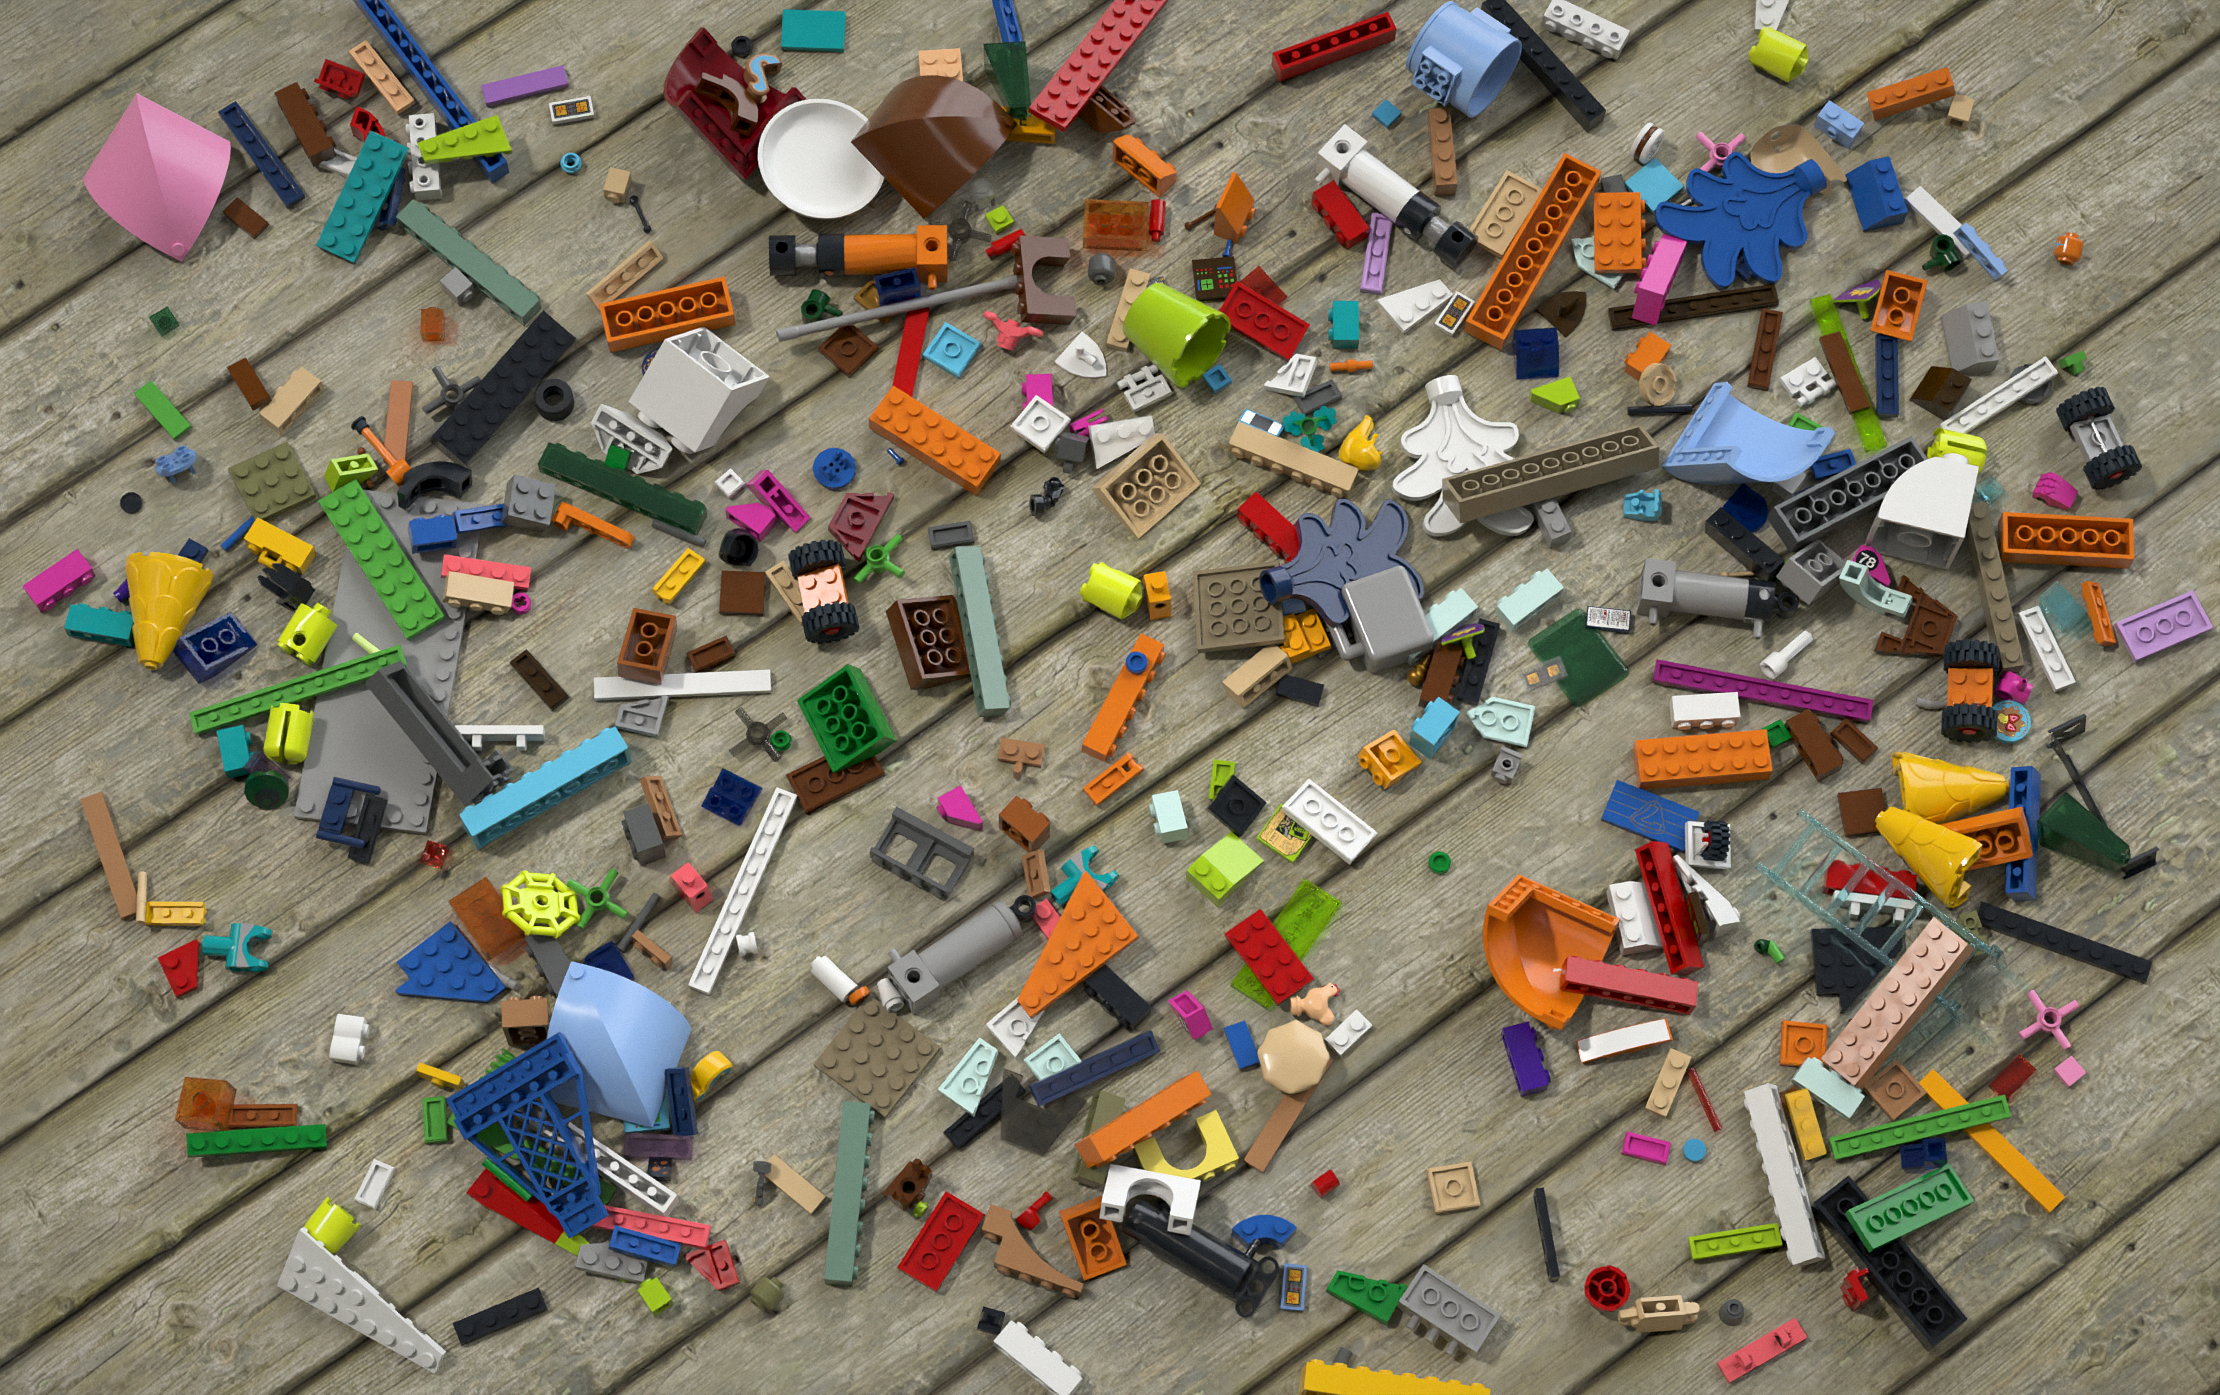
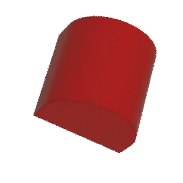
(1325, 1183)

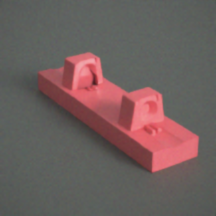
(1761, 1351)

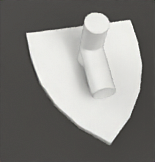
(1083, 358)

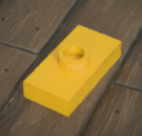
(439, 1077)

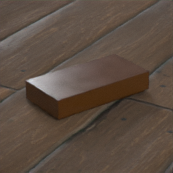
(246, 218)
(711, 654)
(1854, 741)

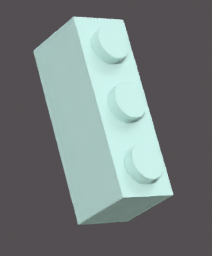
(1528, 599)
(1828, 1087)

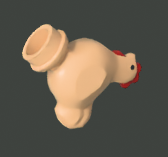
(1316, 1004)

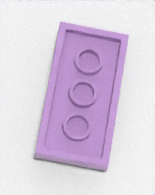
(2163, 626)

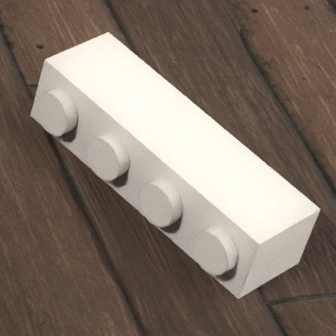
(1037, 1361)

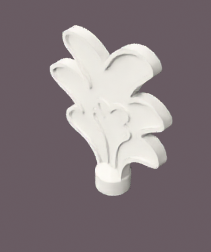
(1450, 444)

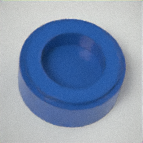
(1136, 663)

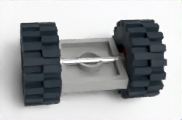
(2105, 455)

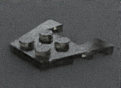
(1028, 1124)

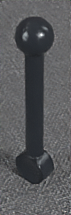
(634, 201)

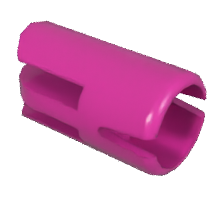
(1082, 424)

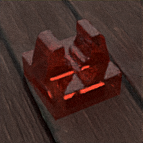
(434, 854)

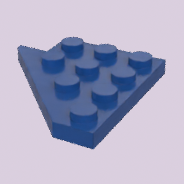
(448, 970)

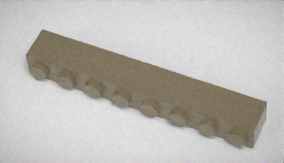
(1993, 588)

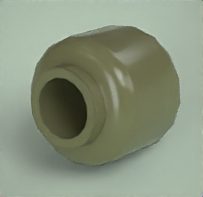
(767, 1293)

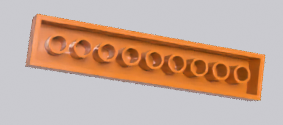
(1532, 251)

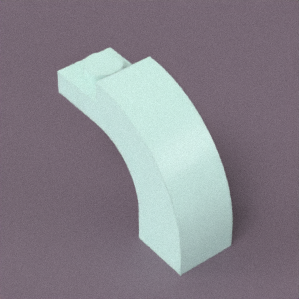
(1865, 590)

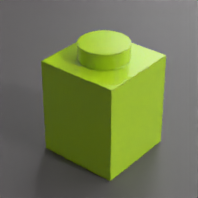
(654, 1296)

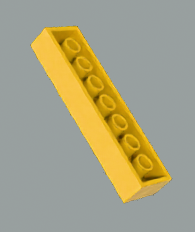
(1337, 1379)

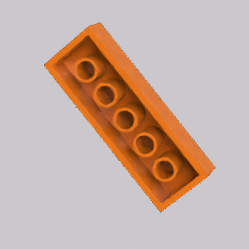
(666, 313)
(934, 440)
(2066, 540)
(1702, 759)
(1143, 1120)

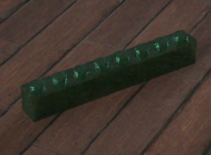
(622, 488)

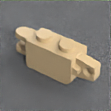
(1659, 1314)

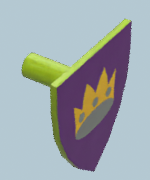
(1861, 295)
(1466, 634)

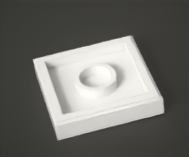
(1040, 424)

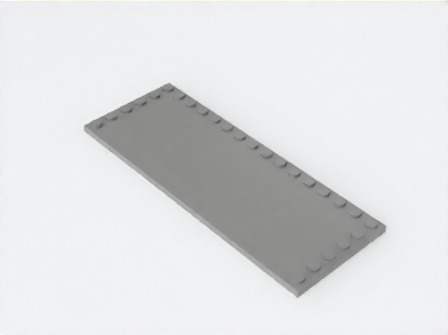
(350, 727)

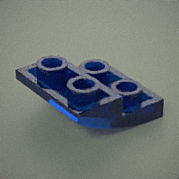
(731, 797)

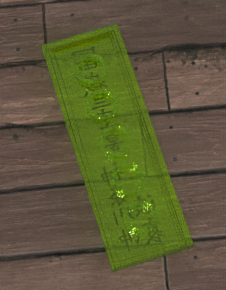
(1300, 927)

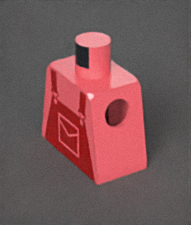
(690, 885)

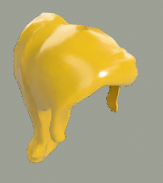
(1358, 450)

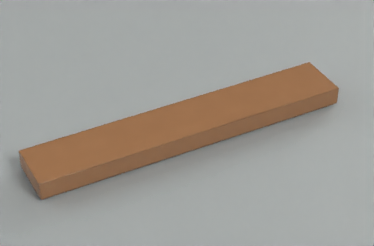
(111, 854)
(1278, 1127)

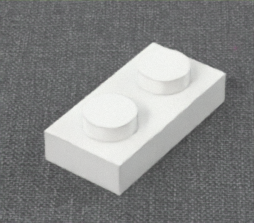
(1348, 1033)

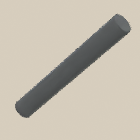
(638, 922)

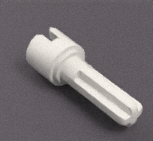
(1777, 661)

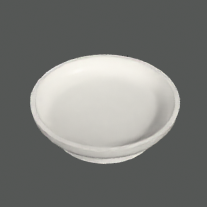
(813, 164)

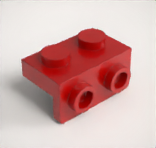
(340, 78)
(1853, 1292)

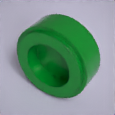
(1439, 863)

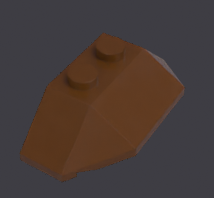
(1107, 112)

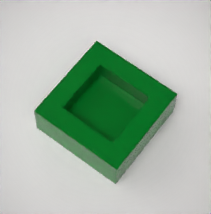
(618, 457)
(1777, 734)

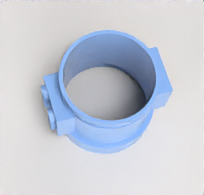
(1463, 58)

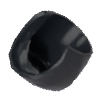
(738, 548)

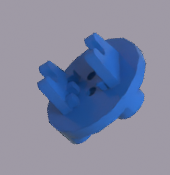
(826, 474)

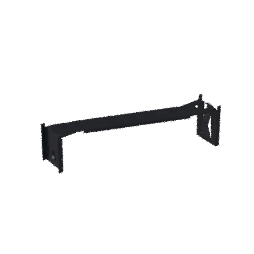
(2136, 864)

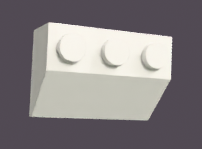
(1637, 925)

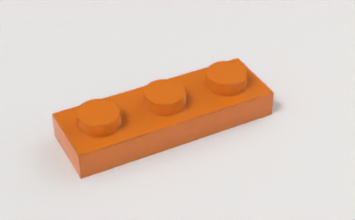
(2098, 613)

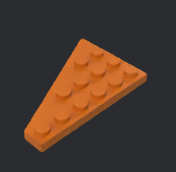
(1080, 944)

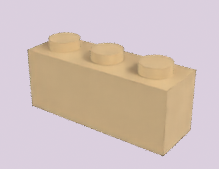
(291, 400)
(478, 593)
(1257, 675)

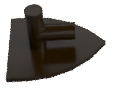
(1564, 310)

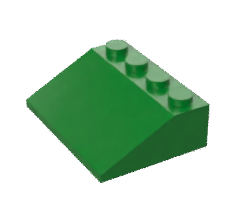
(846, 719)

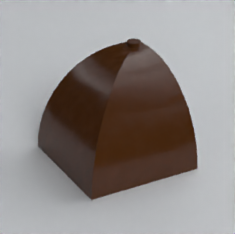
(932, 137)

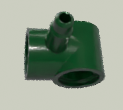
(1946, 259)
(818, 302)

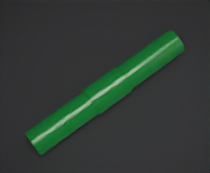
(507, 1179)

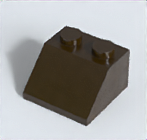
(1941, 391)

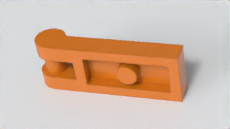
(1112, 779)

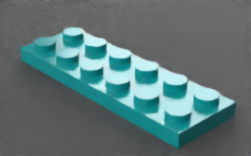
(362, 197)

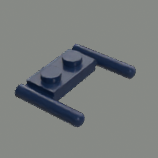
(337, 810)

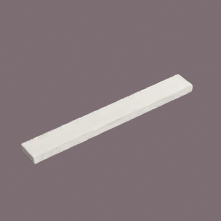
(684, 685)

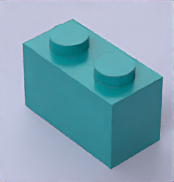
(1345, 324)
(234, 750)

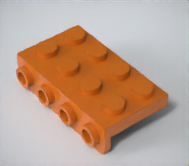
(1618, 233)

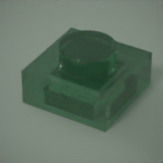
(164, 321)

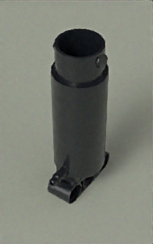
(1202, 1255)

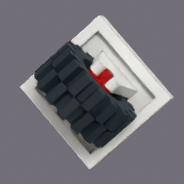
(1708, 844)

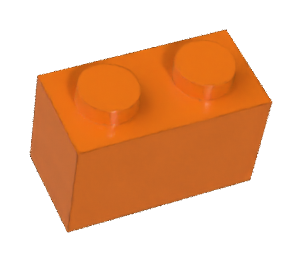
(1649, 351)

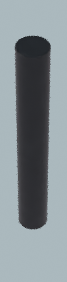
(1643, 410)

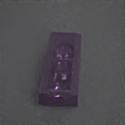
(658, 1146)

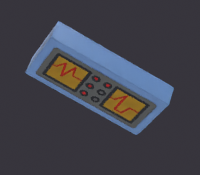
(1293, 1287)

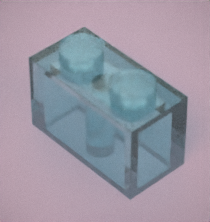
(2062, 607)

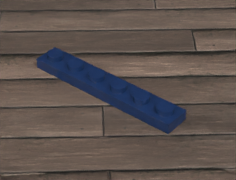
(261, 155)
(1094, 1068)

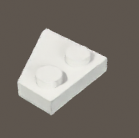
(1294, 376)

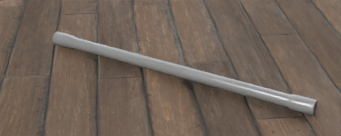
(796, 331)

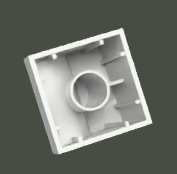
(696, 389)

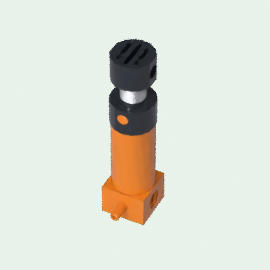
(865, 254)

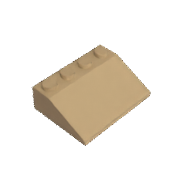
(1146, 485)

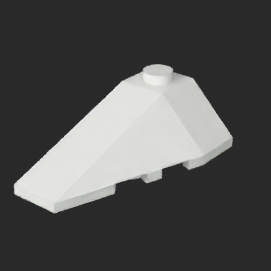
(1718, 911)

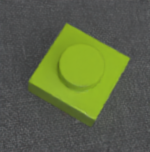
(999, 219)

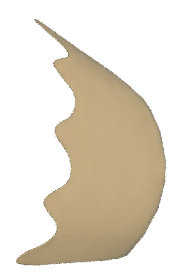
(1795, 148)

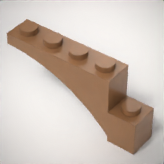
(1019, 1259)

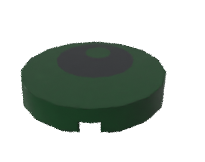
(266, 789)

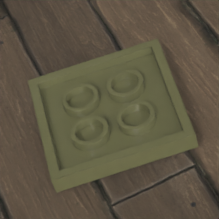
(272, 482)

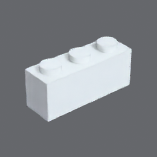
(1704, 710)

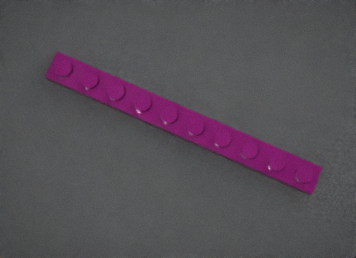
(1763, 691)

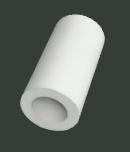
(833, 978)

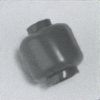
(1102, 268)

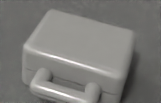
(1383, 620)

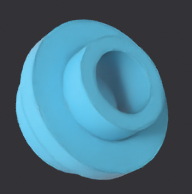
(571, 157)

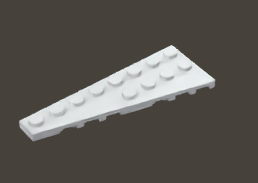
(343, 1294)

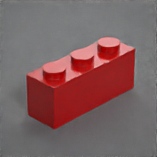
(1340, 215)

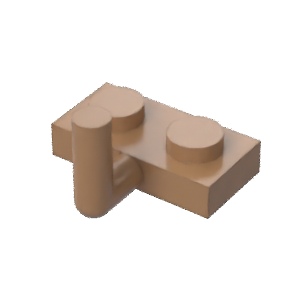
(1020, 754)

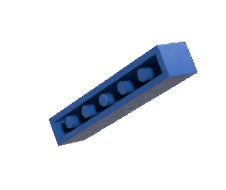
(2025, 793)

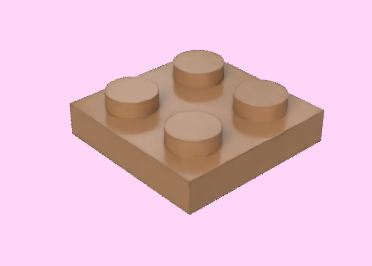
(1894, 1090)

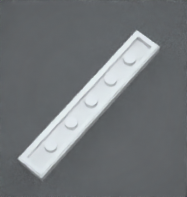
(2001, 397)

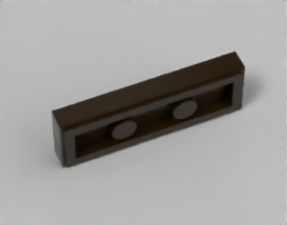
(539, 680)

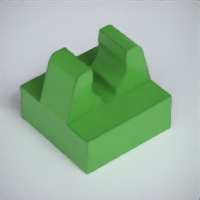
(2073, 362)

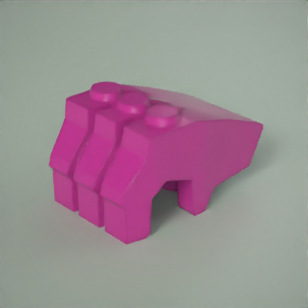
(2055, 491)

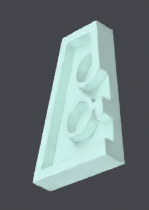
(970, 1076)

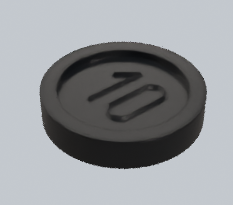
(131, 502)

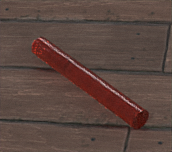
(1706, 1104)

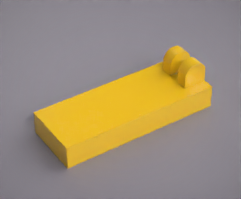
(678, 576)
(175, 914)

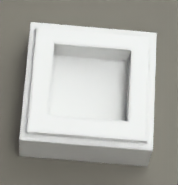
(729, 483)

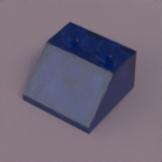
(1536, 353)

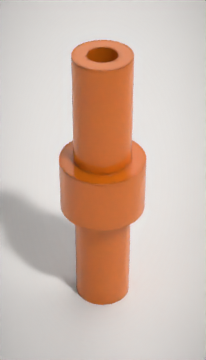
(1351, 365)

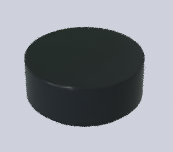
(741, 46)

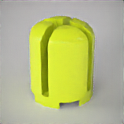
(1959, 443)
(288, 734)

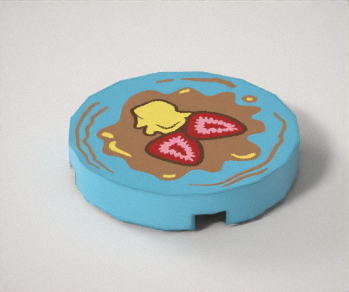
(2012, 721)

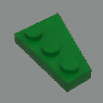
(1367, 1295)

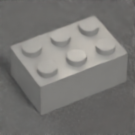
(1812, 571)

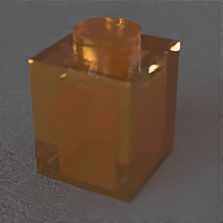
(432, 324)

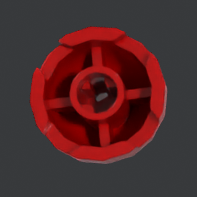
(1607, 1288)

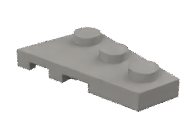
(600, 1260)

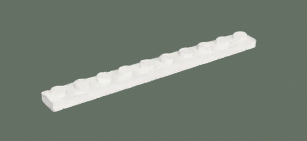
(742, 891)

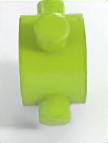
(920, 1209)

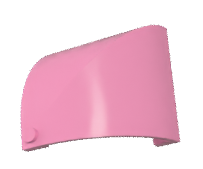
(159, 176)

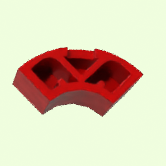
(363, 122)

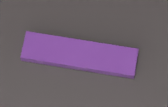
(525, 85)

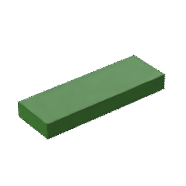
(162, 410)

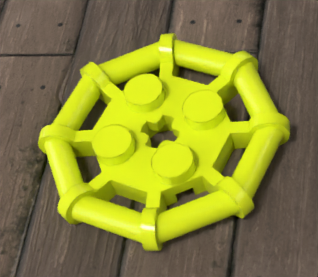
(536, 913)

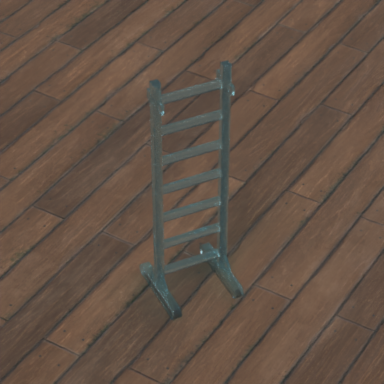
(1954, 1008)

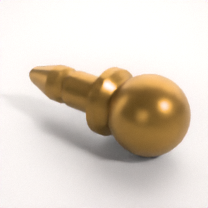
(1416, 675)

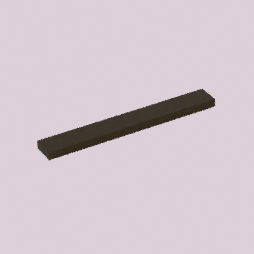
(1700, 306)

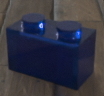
(897, 286)

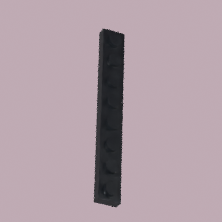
(2064, 943)

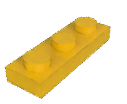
(1805, 1124)

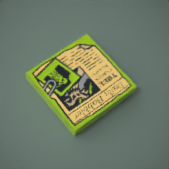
(1284, 836)

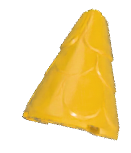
(163, 601)
(1943, 789)
(1931, 853)

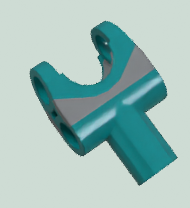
(1074, 869)
(237, 947)

